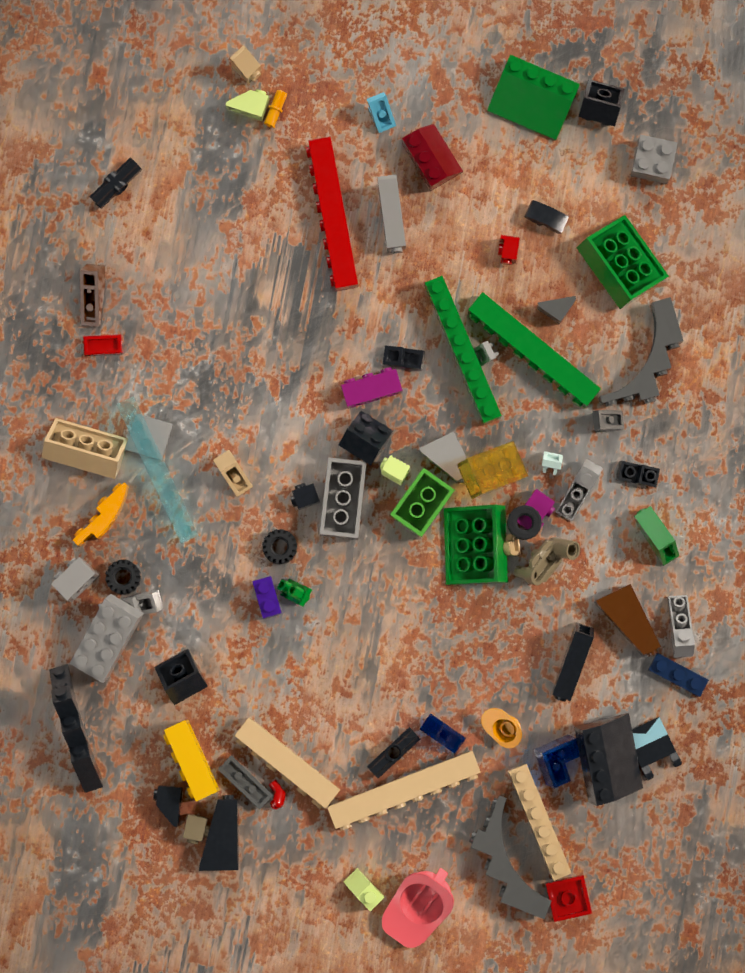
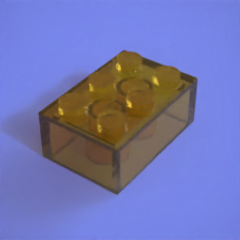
(492, 470)

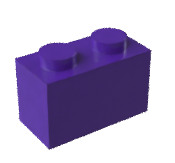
(267, 597)

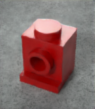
(509, 249)

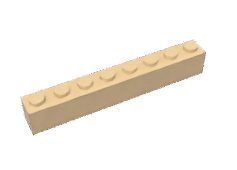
(404, 789)

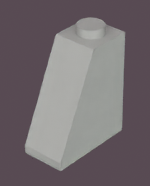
(445, 455)

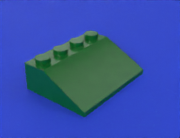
(533, 97)
(622, 261)
(475, 545)

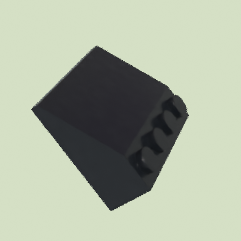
(608, 759)

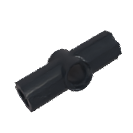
(115, 183)
(402, 743)

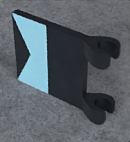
(652, 745)

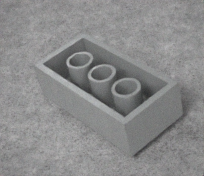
(343, 498)
(106, 638)

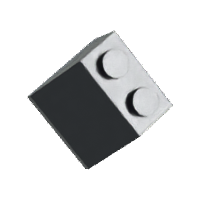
(601, 103)
(181, 677)

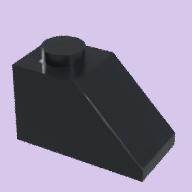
(169, 802)

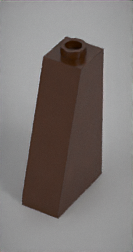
(630, 619)

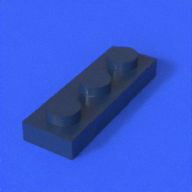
(678, 674)

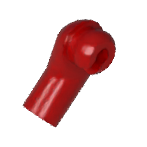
(279, 795)

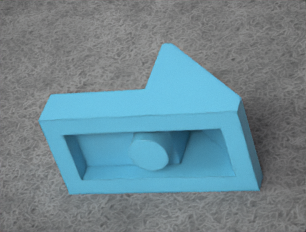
(381, 112)

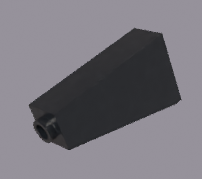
(573, 662)
(222, 842)

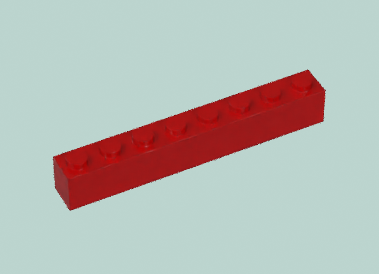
(333, 214)

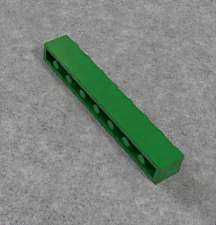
(462, 350)
(533, 350)

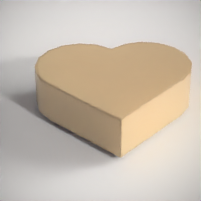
(511, 546)

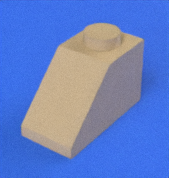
(246, 65)
(232, 473)

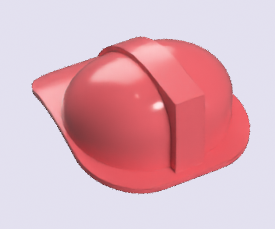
(418, 907)

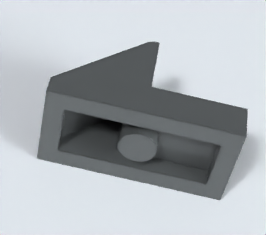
(608, 420)

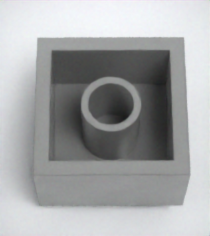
(654, 159)
(74, 579)

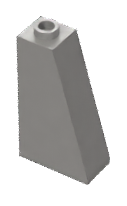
(391, 213)

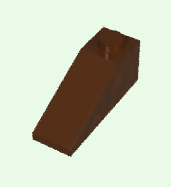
(92, 294)

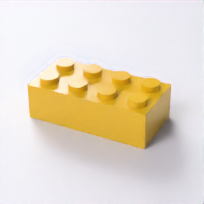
(191, 760)

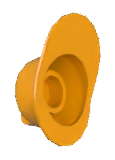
(502, 727)

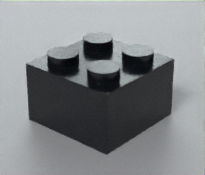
(365, 437)

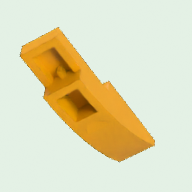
(109, 509)

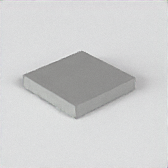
(160, 432)

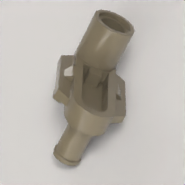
(547, 559)

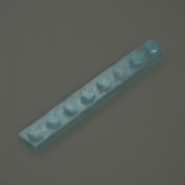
(157, 469)

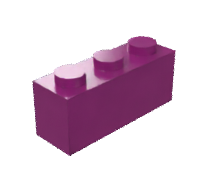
(371, 387)

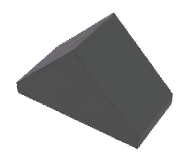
(556, 308)

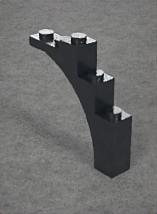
(73, 729)

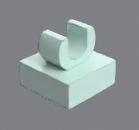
(552, 461)

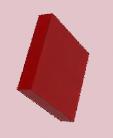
(568, 898)

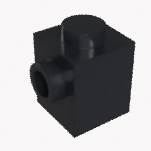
(304, 496)

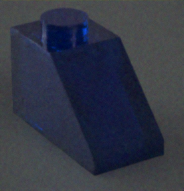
(442, 733)

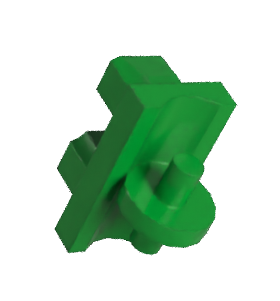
(294, 591)

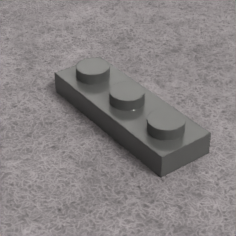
(245, 782)

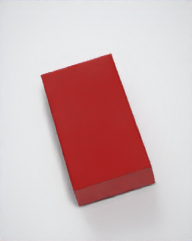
(102, 345)

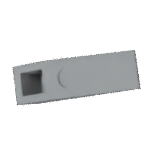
(579, 489)
(681, 626)

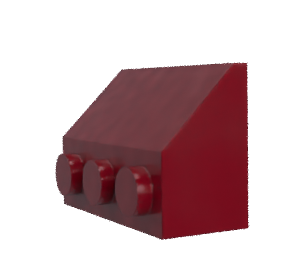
(431, 156)

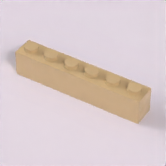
(286, 762)
(539, 822)

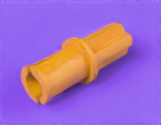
(275, 108)

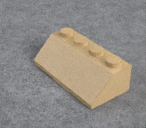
(84, 448)

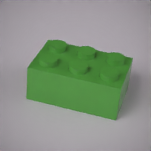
(422, 503)

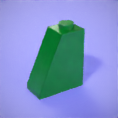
(657, 535)

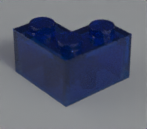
(553, 757)

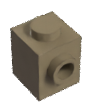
(196, 828)

